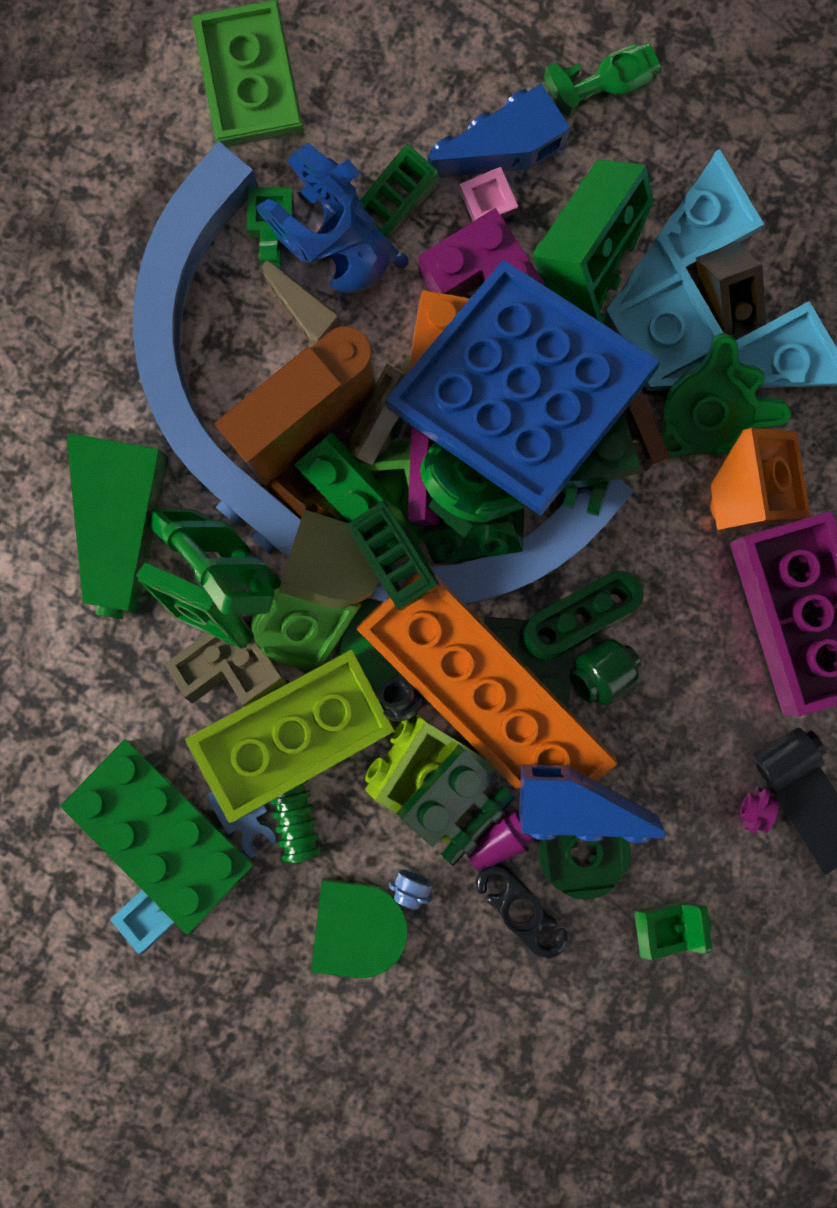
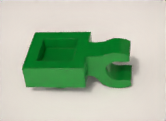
(257, 227)

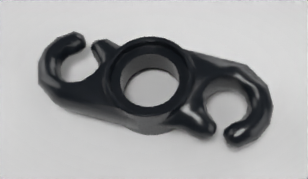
(528, 931)

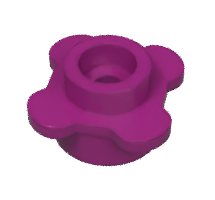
(759, 810)

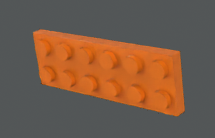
(482, 686)

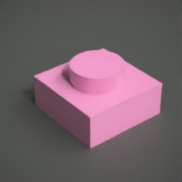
(488, 192)

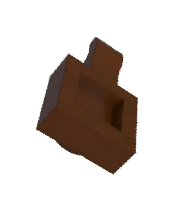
(299, 494)

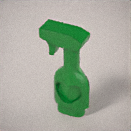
(616, 75)

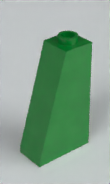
(112, 506)

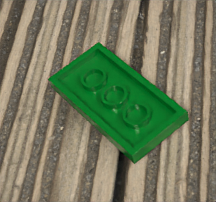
(157, 836)

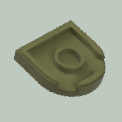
(327, 564)

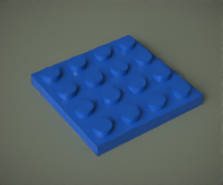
(522, 386)

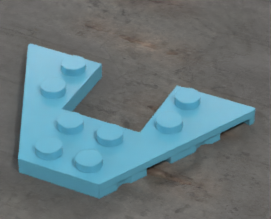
(672, 322)

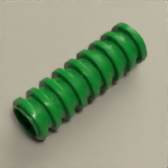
(296, 825)

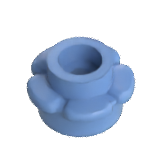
(411, 889)

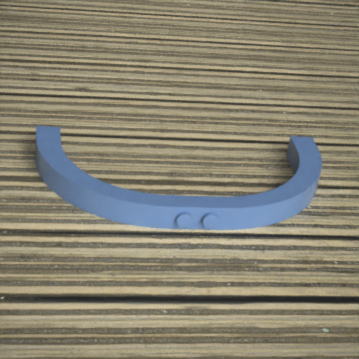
(169, 263)

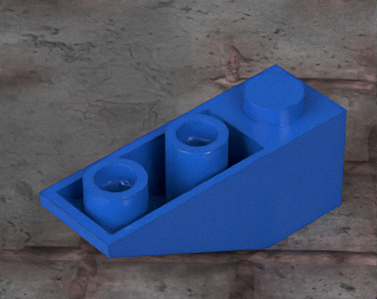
(511, 138)
(569, 803)

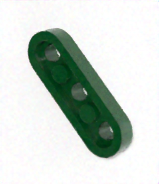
(594, 604)

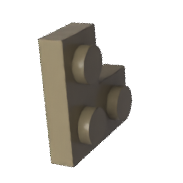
(214, 660)

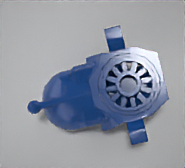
(346, 231)

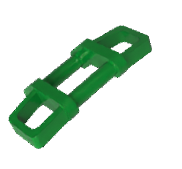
(193, 535)

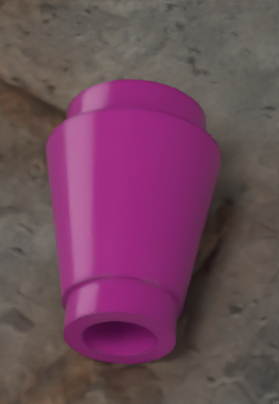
(500, 842)

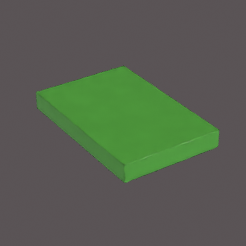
(247, 73)

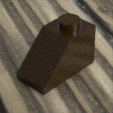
(733, 289)

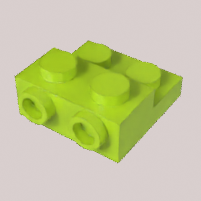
(412, 759)

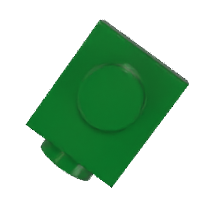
(673, 929)

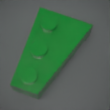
(593, 232)

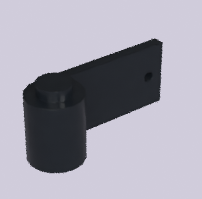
(804, 793)

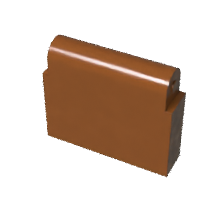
(302, 403)

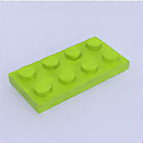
(289, 736)

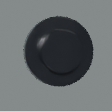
(400, 699)

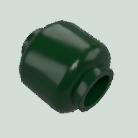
(606, 672)

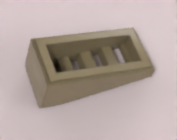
(305, 308)

